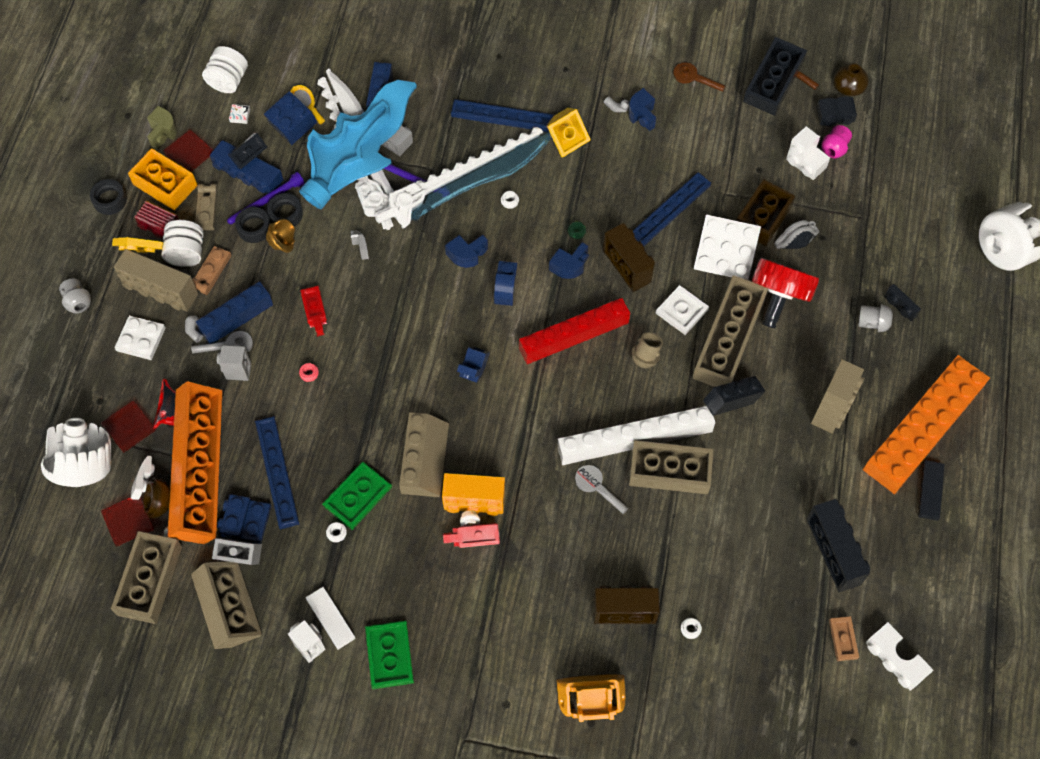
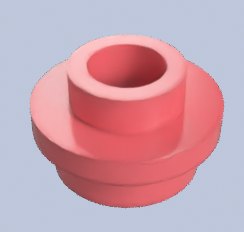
(306, 368)

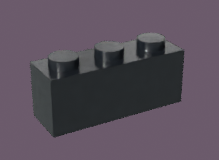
(734, 395)

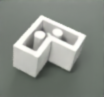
(805, 154)

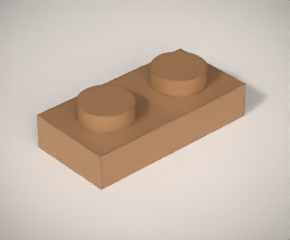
(844, 638)

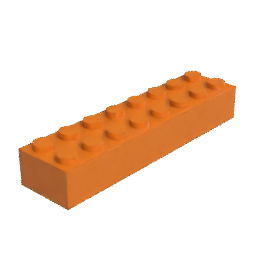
(926, 424)
(195, 463)

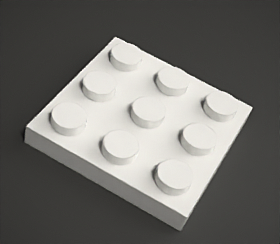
(727, 247)

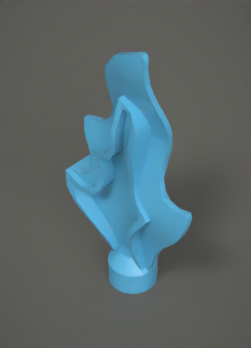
(354, 144)

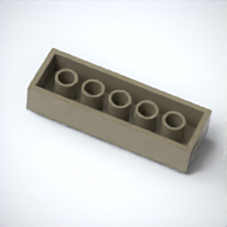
(730, 332)

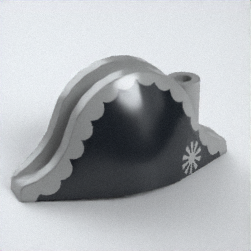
(797, 235)

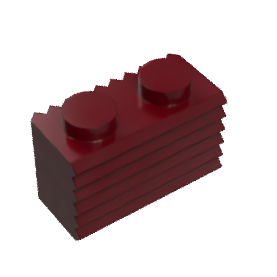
(154, 218)

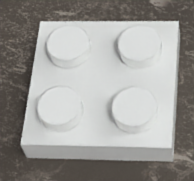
(682, 310)
(140, 337)

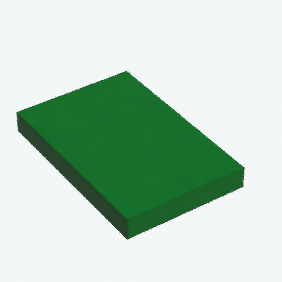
(357, 495)
(389, 655)

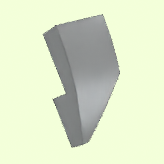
(358, 238)

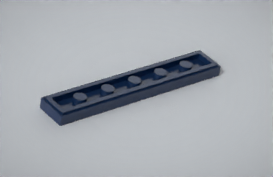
(500, 115)
(671, 208)
(277, 473)

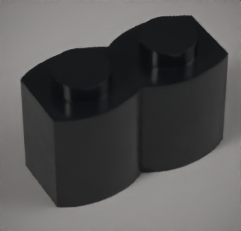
(836, 111)

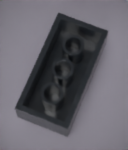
(775, 76)
(838, 545)

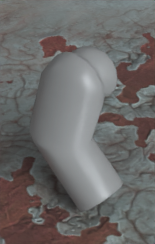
(617, 107)
(190, 328)

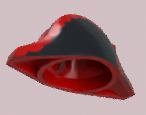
(166, 406)

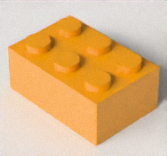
(162, 179)
(473, 493)

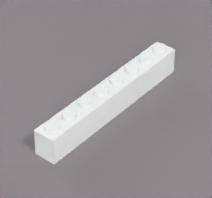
(621, 437)

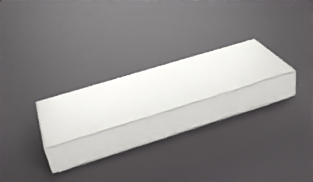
(330, 618)

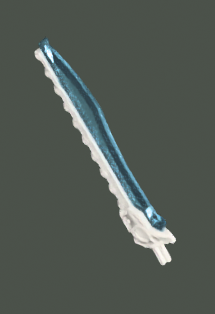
(411, 197)

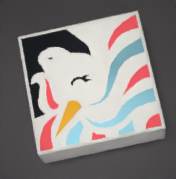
(239, 114)

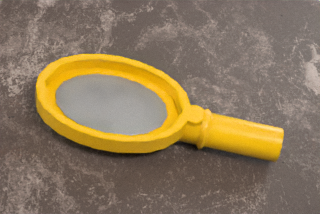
(308, 100)

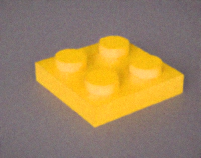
(137, 245)

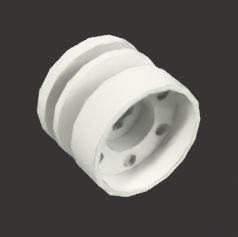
(225, 69)
(182, 243)

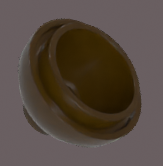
(851, 80)
(156, 498)

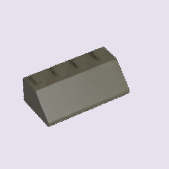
(424, 455)
(225, 604)

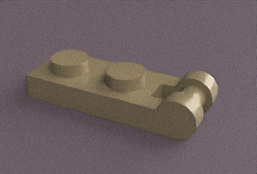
(206, 206)

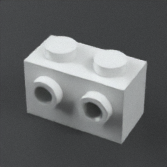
(306, 640)

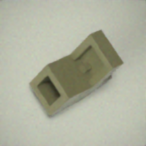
(162, 125)

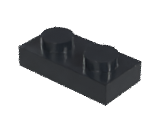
(247, 151)
(902, 302)

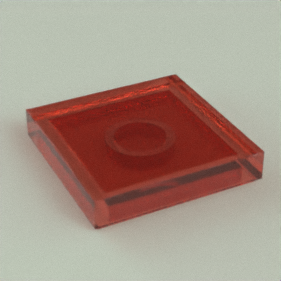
(188, 151)
(128, 426)
(126, 519)

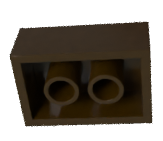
(767, 209)
(628, 257)
(626, 605)

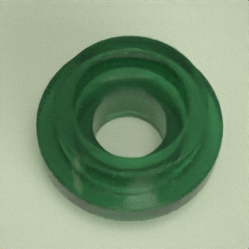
(576, 226)

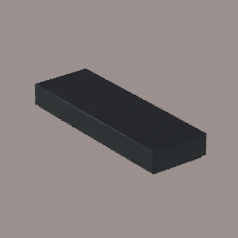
(931, 490)

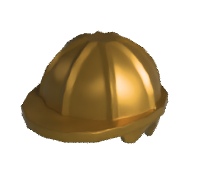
(281, 235)

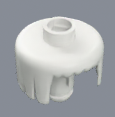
(1008, 238)
(76, 454)

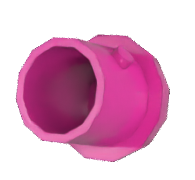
(836, 142)

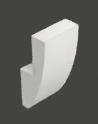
(142, 477)

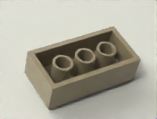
(156, 280)
(839, 397)
(671, 467)
(146, 577)

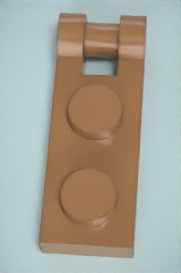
(211, 269)

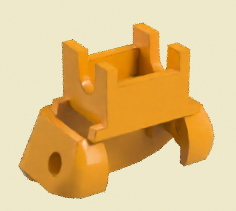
(592, 696)

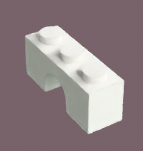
(909, 672)

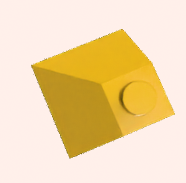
(568, 131)

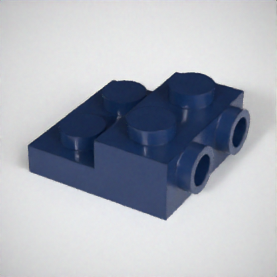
(244, 519)

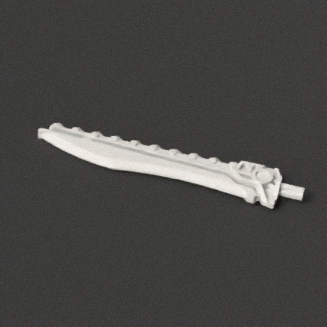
(368, 190)

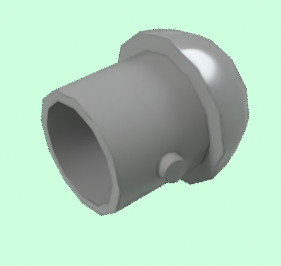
(74, 296)
(876, 317)

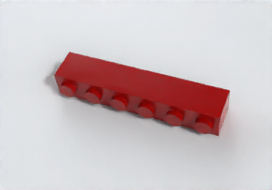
(574, 331)

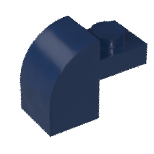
(640, 108)
(464, 254)
(568, 265)
(505, 283)
(473, 364)

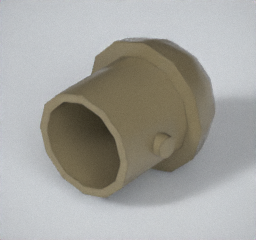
(647, 351)

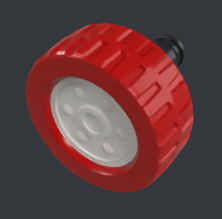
(783, 284)

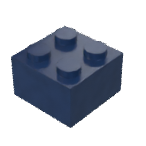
(290, 118)

